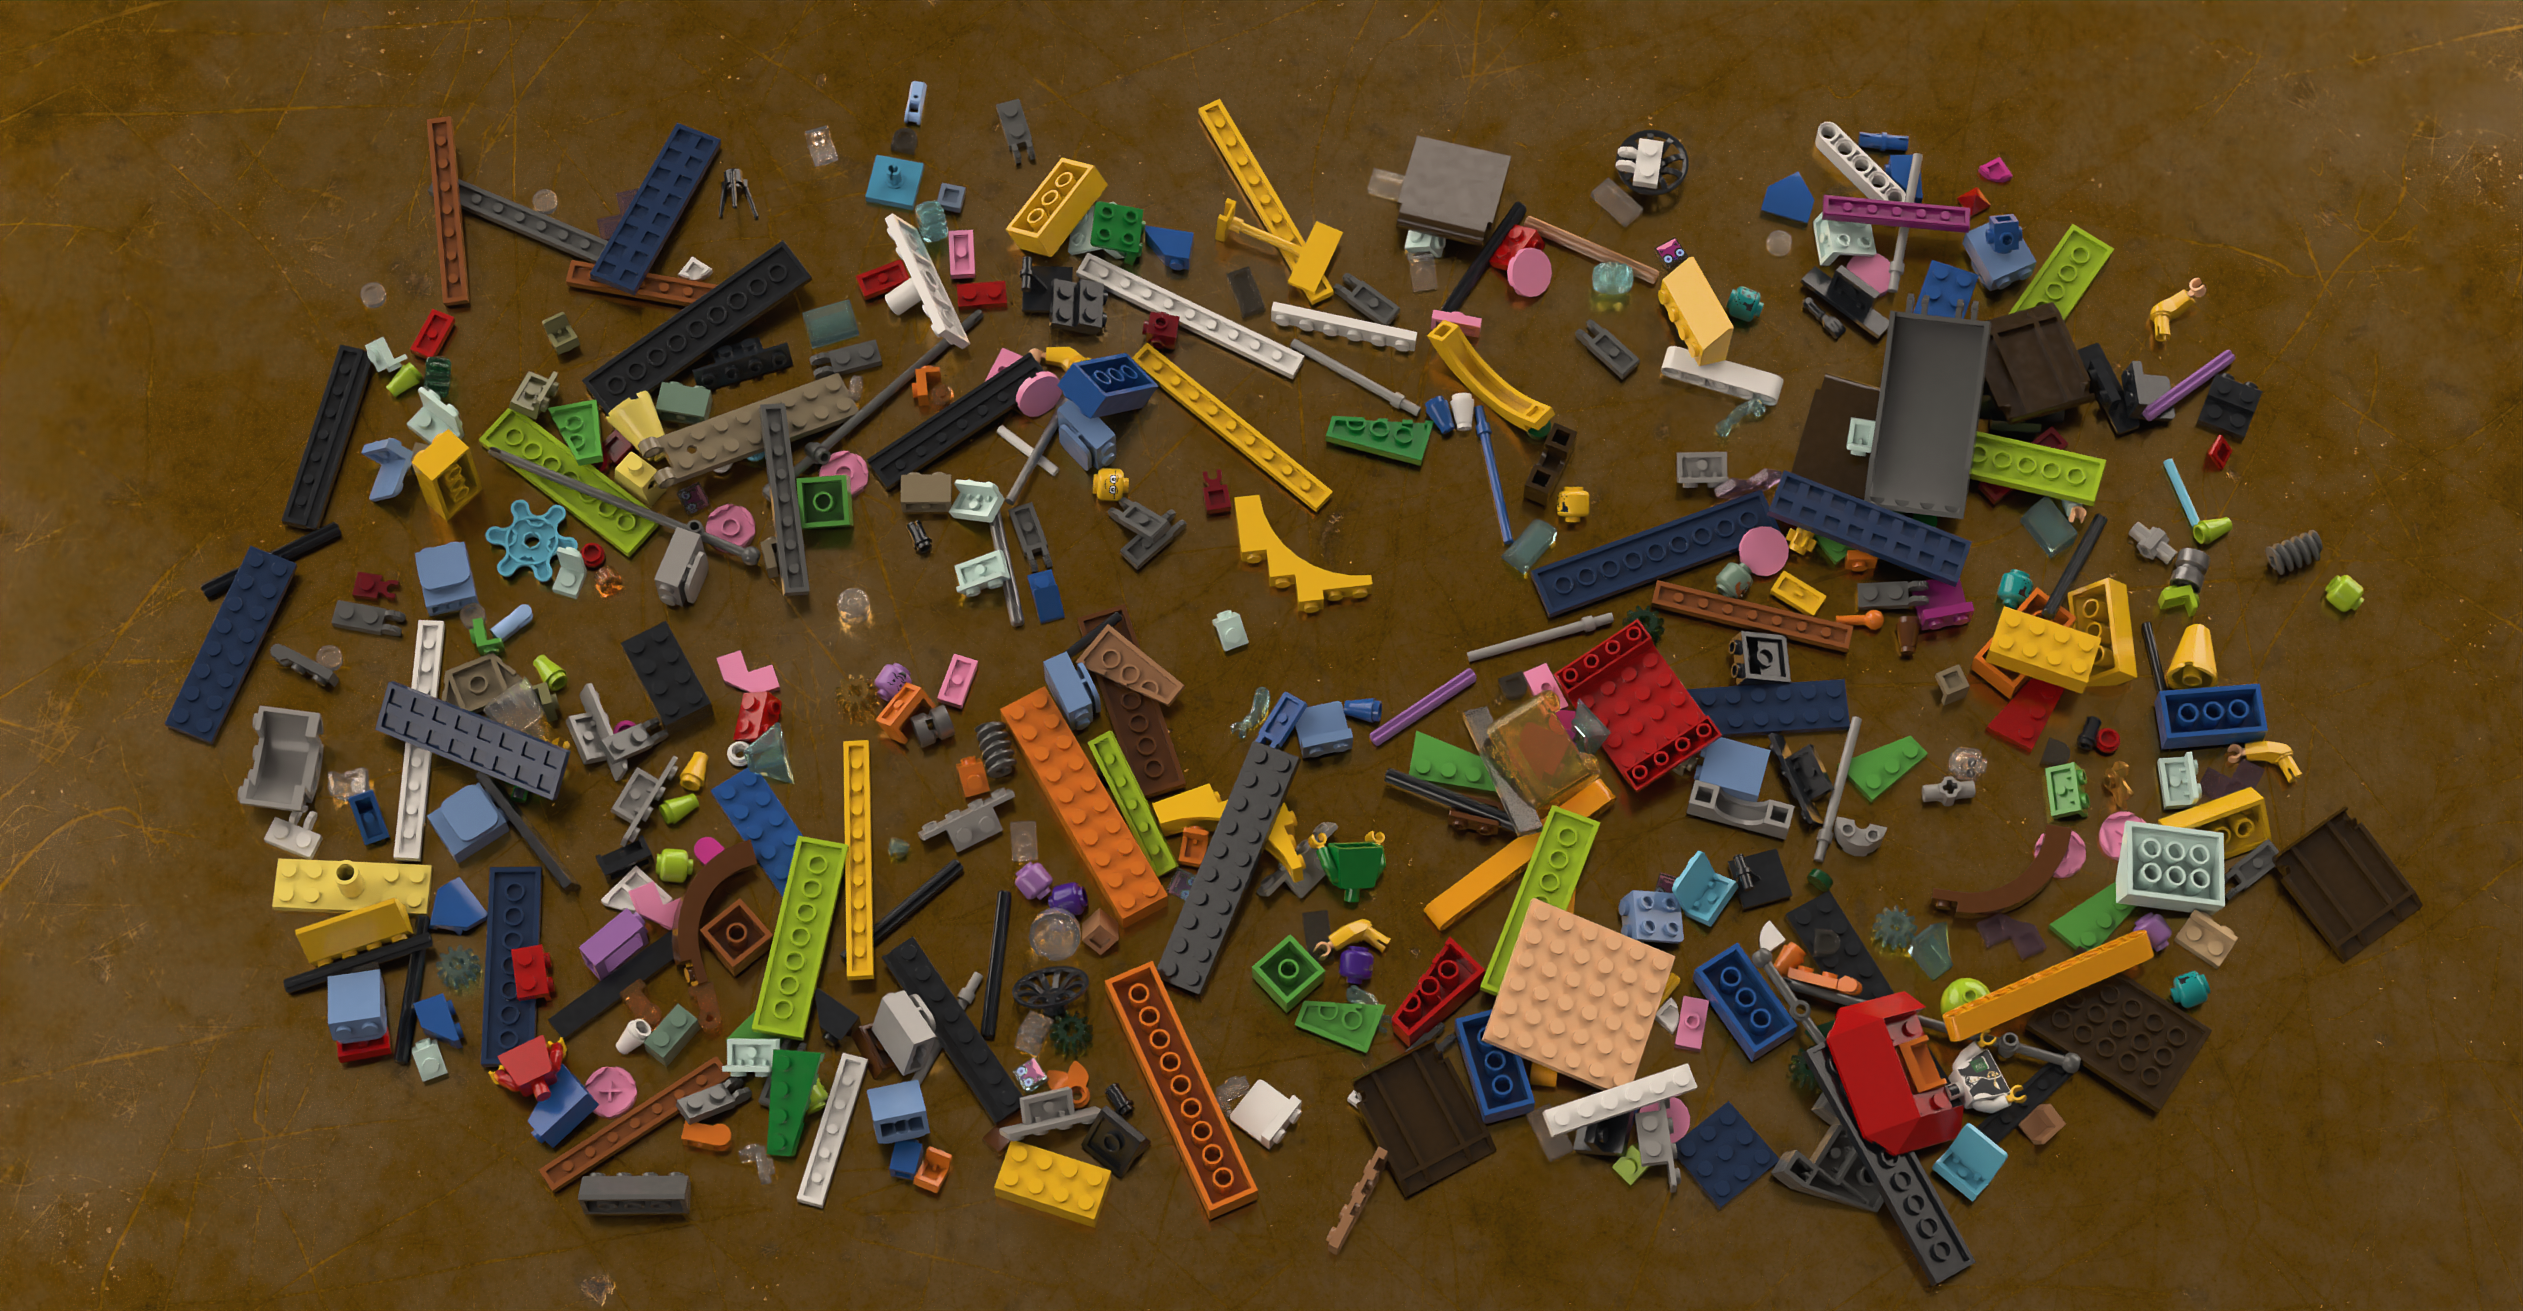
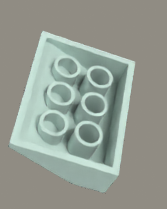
(2171, 868)

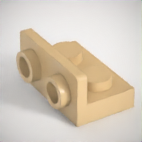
(2206, 938)

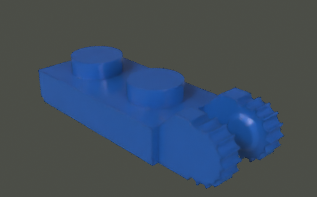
(1281, 720)

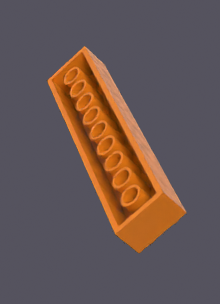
(1084, 807)
(1181, 1090)

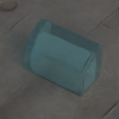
(830, 323)
(2049, 527)
(1530, 545)

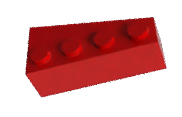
(1439, 992)

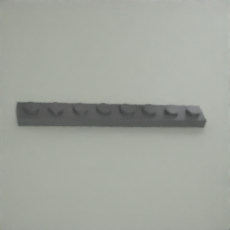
(529, 222)
(784, 499)

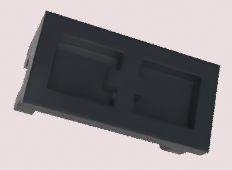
(623, 860)

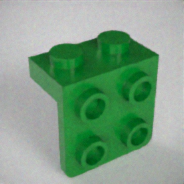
(1118, 229)

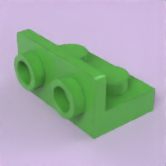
(2067, 790)

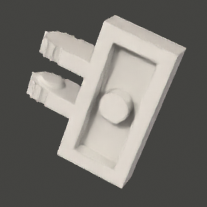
(1647, 162)
(293, 837)

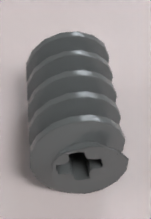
(2294, 551)
(994, 748)

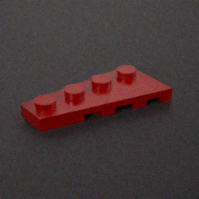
(2026, 714)

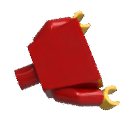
(530, 1067)

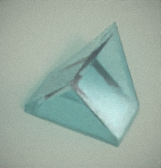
(1588, 729)
(770, 755)
(1932, 950)

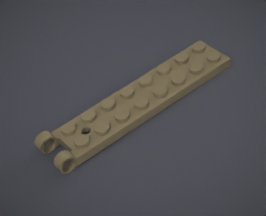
(739, 432)

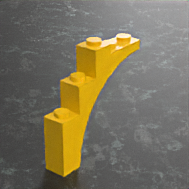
(1311, 583)
(1205, 808)

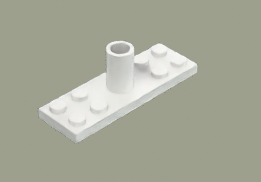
(923, 284)

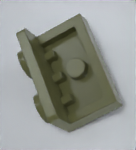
(534, 394)

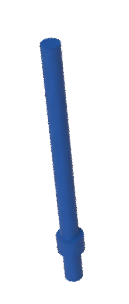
(1484, 431)

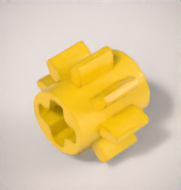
(1801, 540)

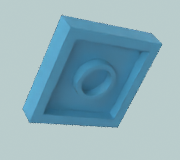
(894, 182)

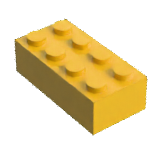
(1056, 207)
(447, 474)
(2043, 649)
(1053, 1183)

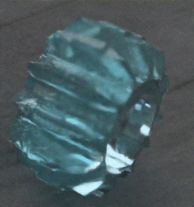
(931, 221)
(1612, 278)
(1898, 919)
(451, 974)

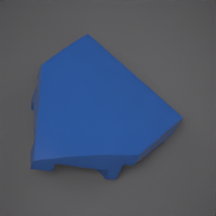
(1789, 199)
(456, 908)

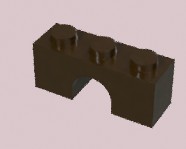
(1551, 464)

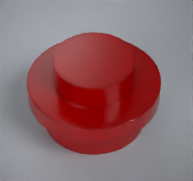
(592, 554)
(2107, 740)

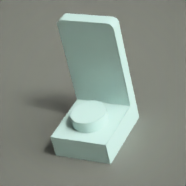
(571, 574)

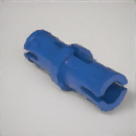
(1883, 141)

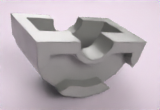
(1856, 840)

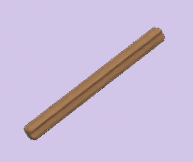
(1590, 249)

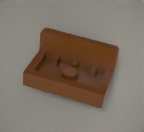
(1463, 820)

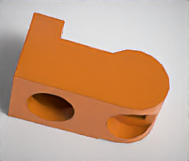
(707, 1136)

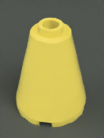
(637, 421)

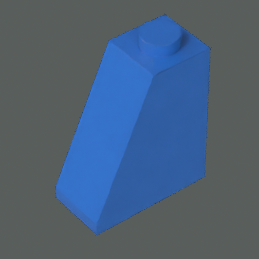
(562, 1110)

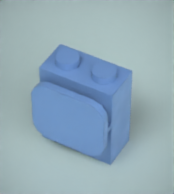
(1993, 268)
(1084, 438)
(446, 578)
(1072, 690)
(1734, 767)
(468, 821)
(357, 1006)
(898, 1112)

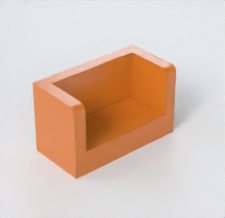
(901, 709)
(1919, 1066)

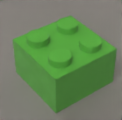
(825, 502)
(1288, 973)

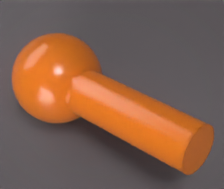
(1872, 619)

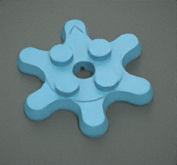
(526, 526)

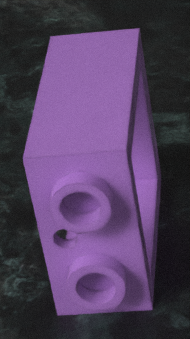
(614, 944)

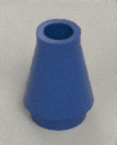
(1440, 413)
(1364, 709)

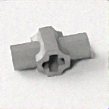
(2153, 543)
(1960, 790)

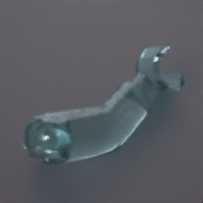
(1754, 405)
(1258, 712)
(1360, 996)

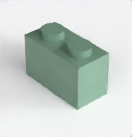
(683, 403)
(672, 1035)

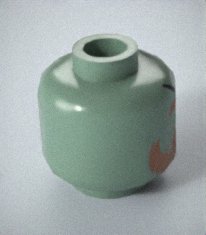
(1734, 580)

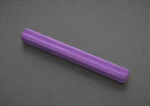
(2188, 385)
(1423, 707)

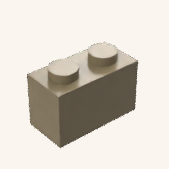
(926, 492)

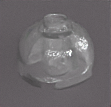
(1055, 934)

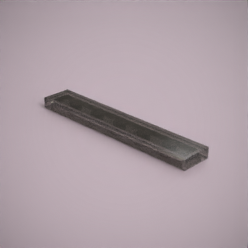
(1519, 809)

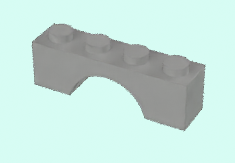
(1763, 817)

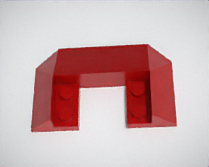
(1875, 1082)

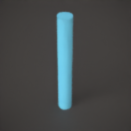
(2181, 492)

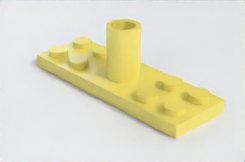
(350, 885)

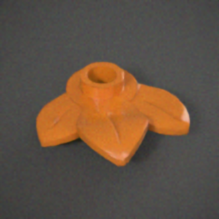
(1075, 1079)

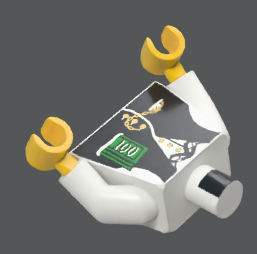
(1979, 1081)

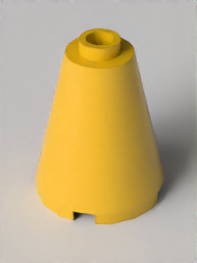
(2193, 661)

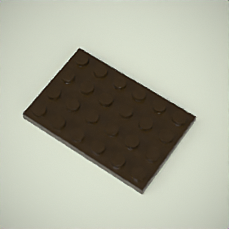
(2123, 1035)

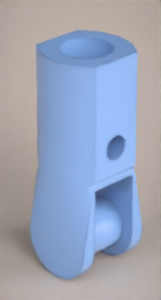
(916, 102)
(513, 622)

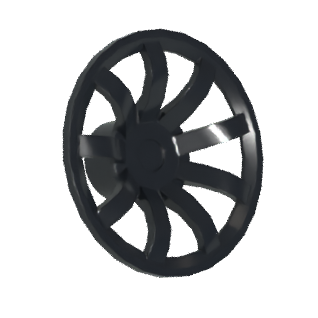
(1630, 141)
(1052, 997)

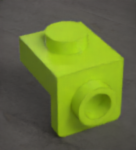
(2176, 596)
(1630, 1166)

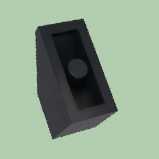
(835, 1020)

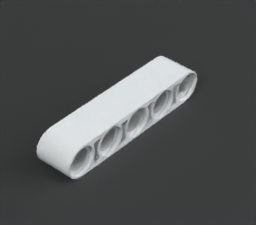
(1856, 159)
(1723, 376)

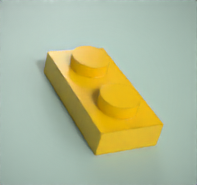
(1798, 594)

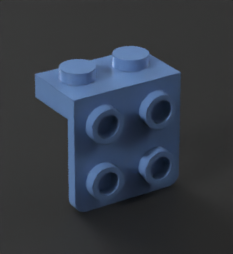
(394, 462)
(1323, 730)
(1651, 917)

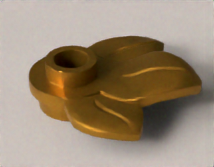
(2116, 783)

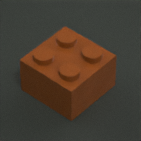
(737, 937)

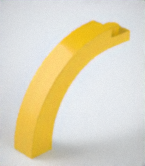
(1484, 382)

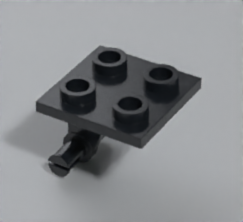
(1037, 284)
(1759, 878)

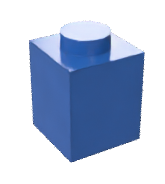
(906, 1159)

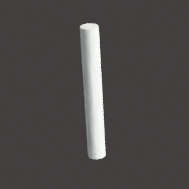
(1026, 449)

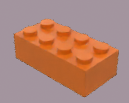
(2006, 680)

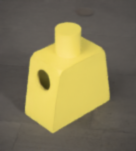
(636, 476)

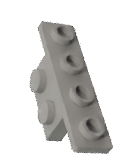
(590, 729)
(637, 797)
(971, 824)
(1312, 873)
(1047, 1112)
(1654, 1141)

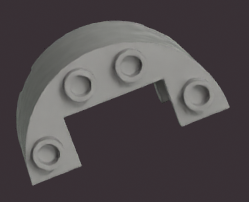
(285, 760)

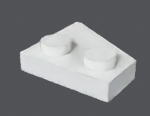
(619, 896)

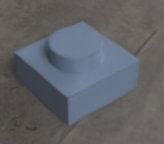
(951, 197)

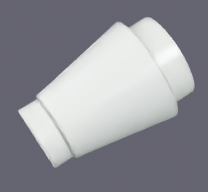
(1462, 409)
(633, 1036)

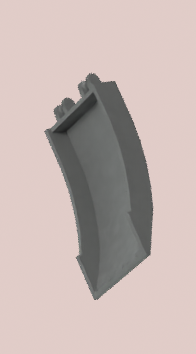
(1928, 411)

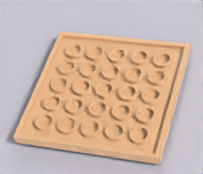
(1578, 997)

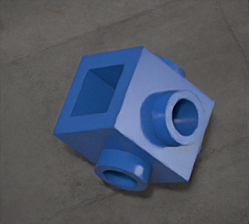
(2004, 233)

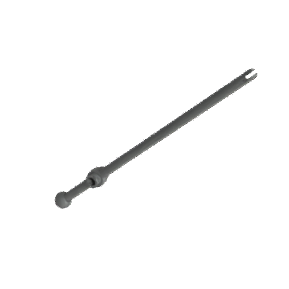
(819, 453)
(750, 555)
(1763, 959)
(2006, 1045)

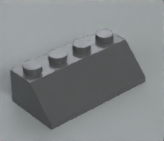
(635, 1193)

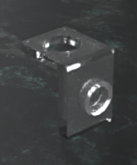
(1422, 270)
(1024, 841)

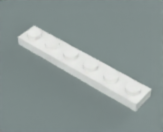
(1343, 326)
(1619, 1100)
(832, 1130)

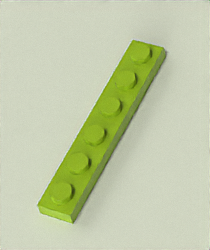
(1133, 803)

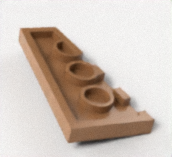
(1127, 665)
(1360, 1194)

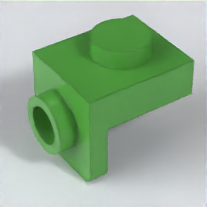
(479, 636)

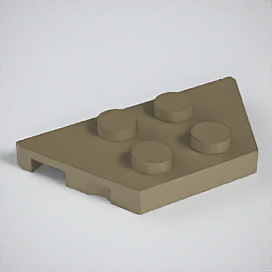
(478, 682)

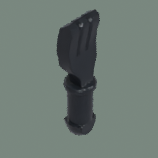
(1830, 323)

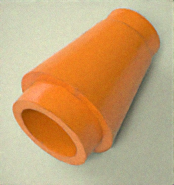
(1790, 956)

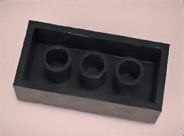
(667, 678)

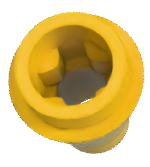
(694, 773)

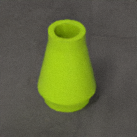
(404, 379)
(2209, 530)
(550, 673)
(676, 808)

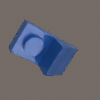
(1046, 596)
(368, 816)

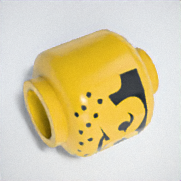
(1572, 503)

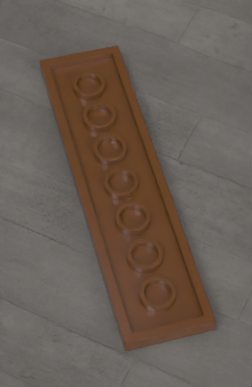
(1137, 720)

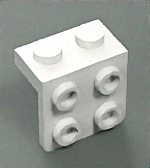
(1266, 1113)

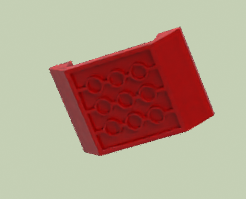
(1640, 703)

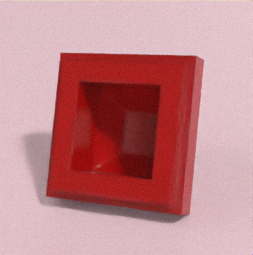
(1974, 200)
(2220, 452)

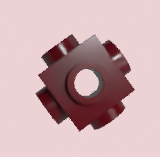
(1161, 330)

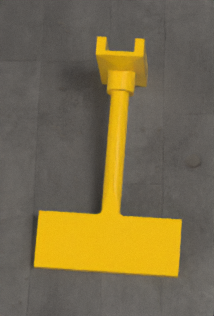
(1313, 256)

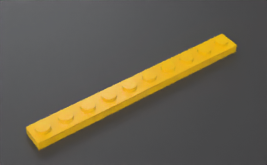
(1256, 186)
(1233, 428)
(858, 860)

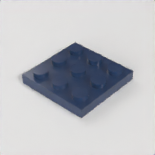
(1725, 1155)

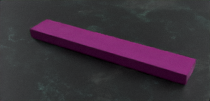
(1896, 213)

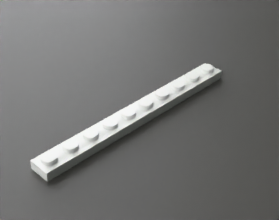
(1191, 316)
(416, 759)

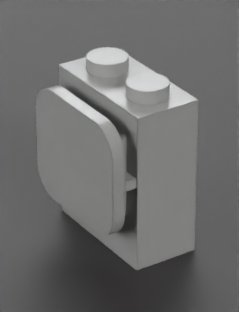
(682, 569)
(905, 1030)

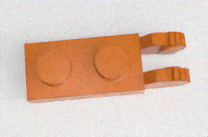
(1827, 980)

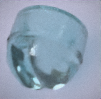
(898, 846)

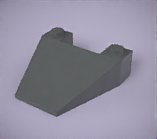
(1832, 1170)

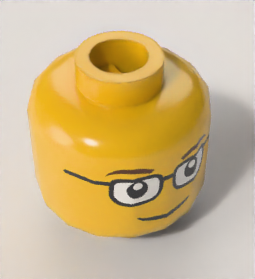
(1110, 484)

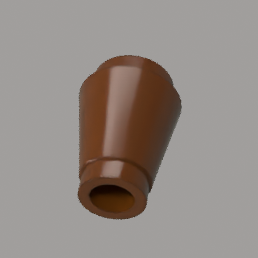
(1908, 633)

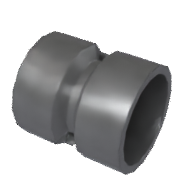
(2191, 568)
(941, 723)

